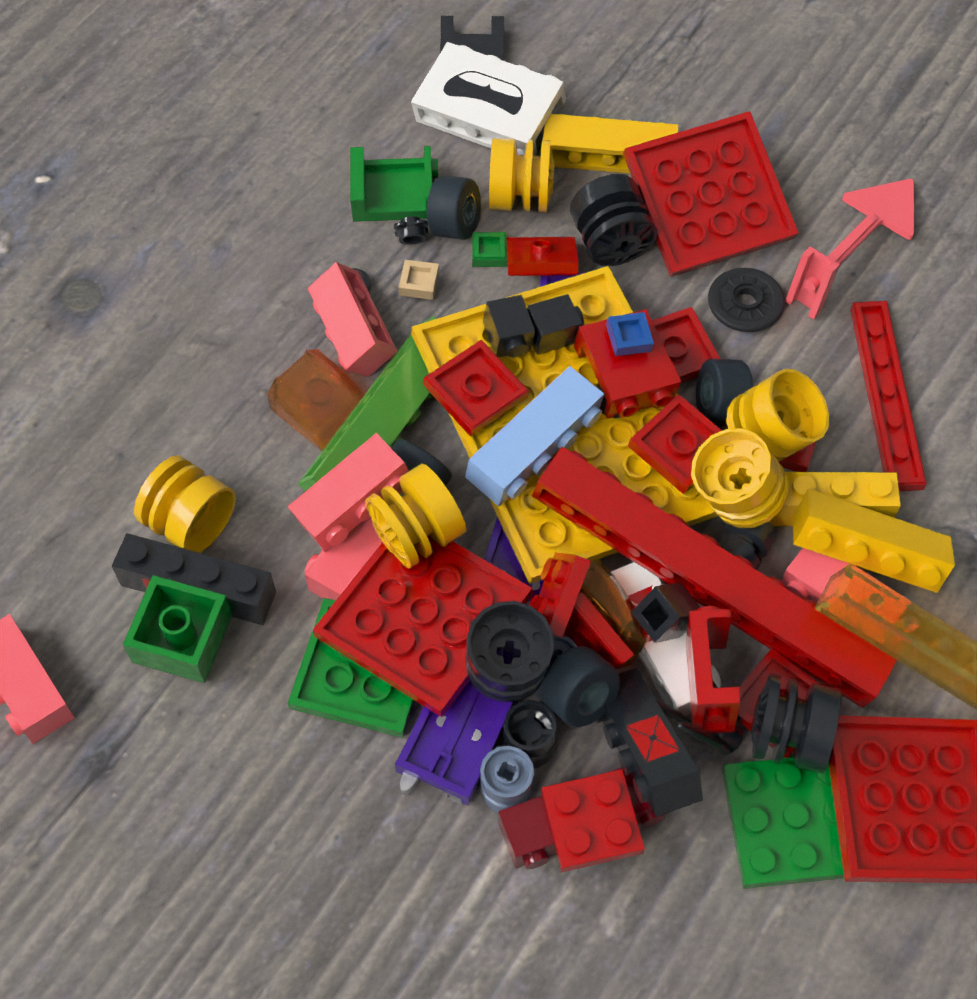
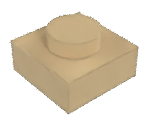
(418, 279)

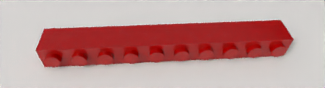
(713, 576)

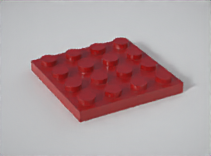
(710, 193)
(417, 619)
(906, 798)

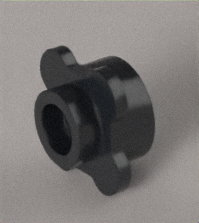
(411, 230)

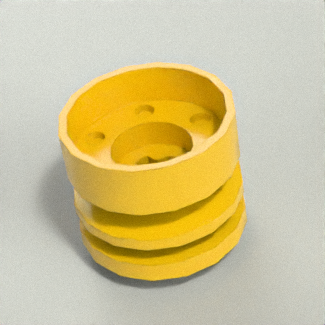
(520, 175)
(782, 411)
(740, 478)
(184, 504)
(420, 513)

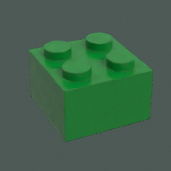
(178, 629)

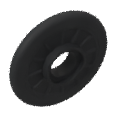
(741, 317)

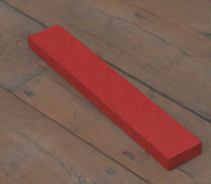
(887, 394)

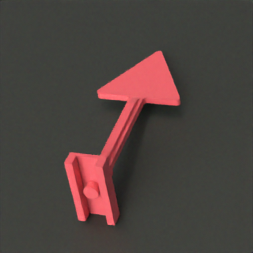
(884, 205)

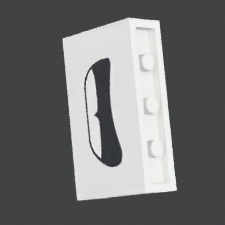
(486, 98)

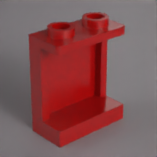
(632, 379)
(711, 708)

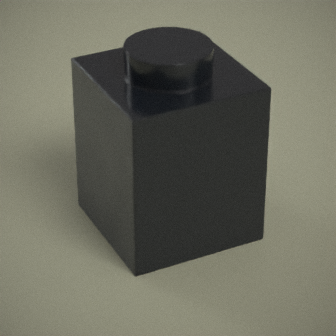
(554, 323)
(508, 326)
(665, 612)

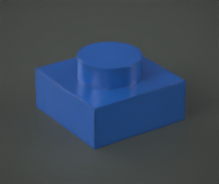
(629, 334)

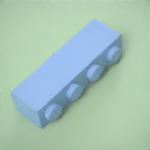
(535, 436)

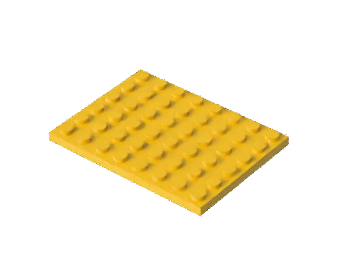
(530, 525)

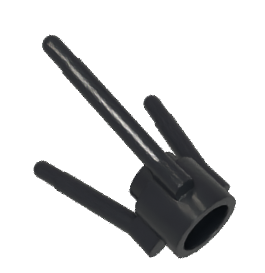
(724, 742)

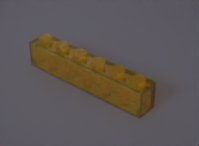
(902, 631)

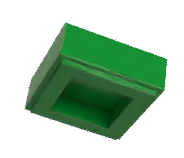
(489, 249)

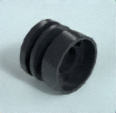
(613, 220)
(514, 629)
(796, 723)

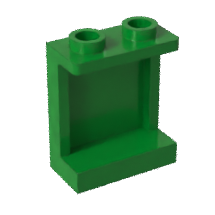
(390, 186)

